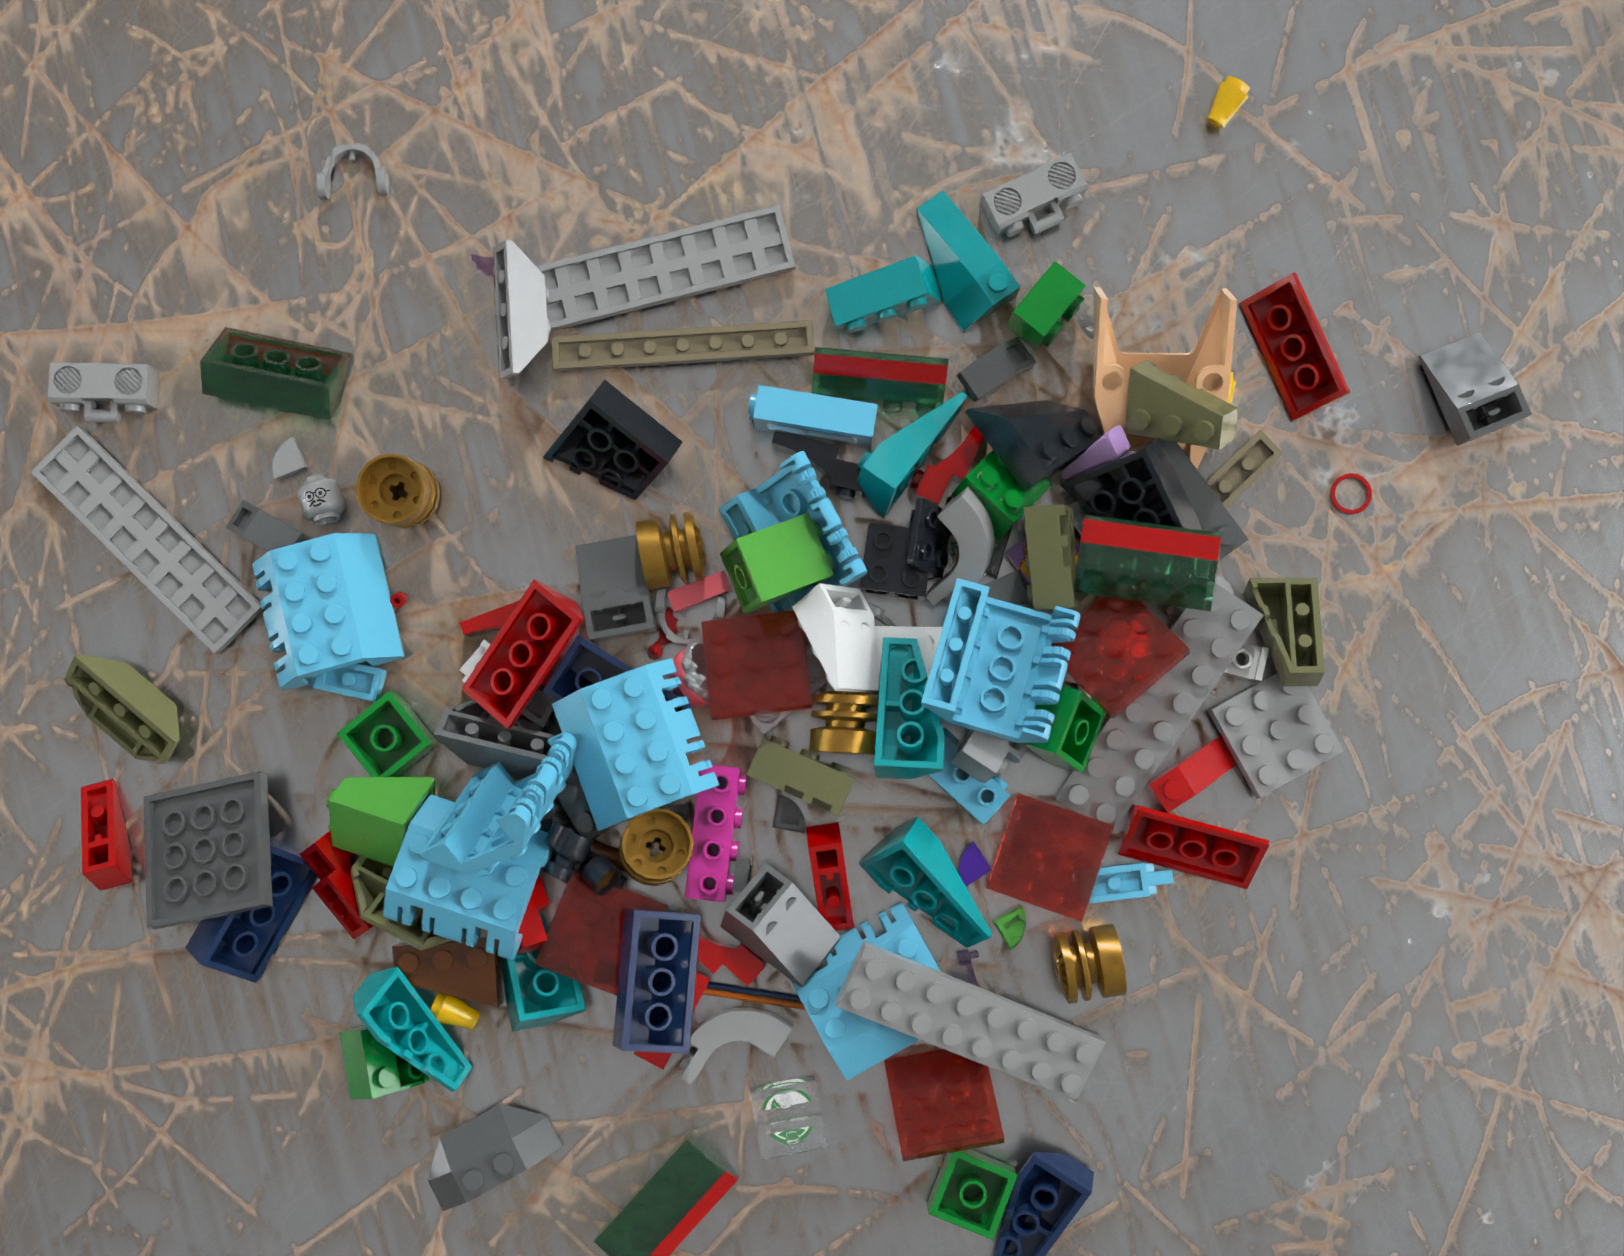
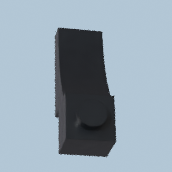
(823, 457)

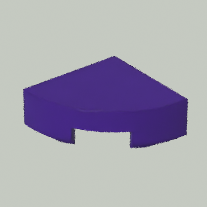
(972, 864)

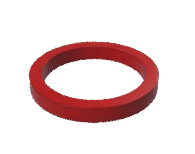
(1368, 491)

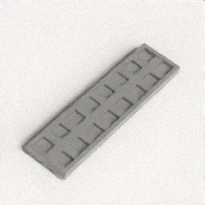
(667, 267)
(147, 540)
(1146, 730)
(969, 1021)

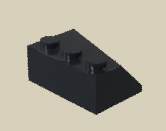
(1035, 436)
(615, 443)
(1135, 488)

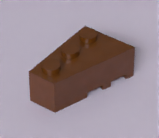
(454, 970)

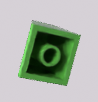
(777, 562)
(374, 813)

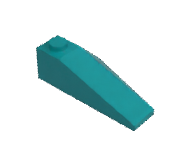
(967, 268)
(890, 467)
(907, 733)
(921, 872)
(538, 994)
(408, 1027)

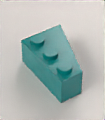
(884, 294)

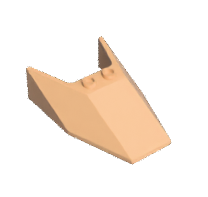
(1202, 368)

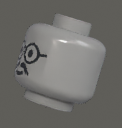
(321, 500)

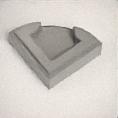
(288, 460)

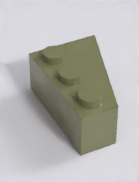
(1176, 411)
(1050, 556)
(1290, 626)
(801, 774)

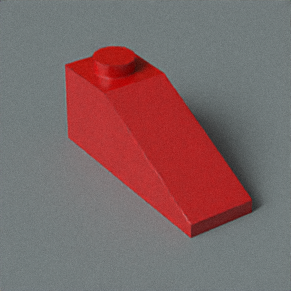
(1190, 775)
(104, 837)
(830, 875)

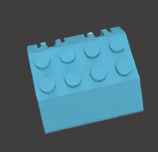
(787, 496)
(327, 606)
(999, 665)
(633, 744)
(500, 815)
(458, 901)
(849, 1038)

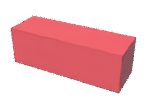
(699, 591)

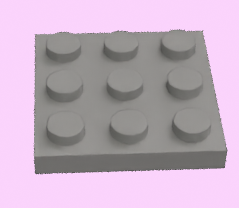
(1275, 733)

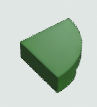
(1011, 926)

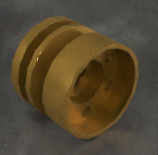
(379, 489)
(670, 550)
(844, 723)
(673, 839)
(1090, 963)

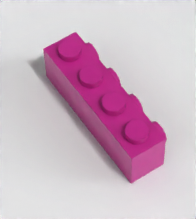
(713, 836)

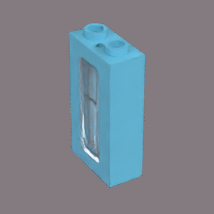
(813, 416)

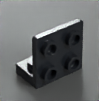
(928, 539)
(887, 564)

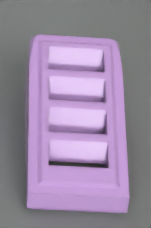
(1105, 449)

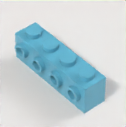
(977, 798)

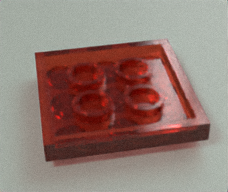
(1121, 652)
(756, 665)
(1050, 857)
(588, 934)
(942, 1104)

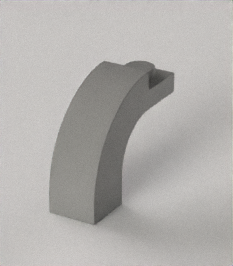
(974, 533)
(743, 1024)

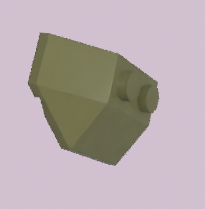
(125, 706)
(369, 883)

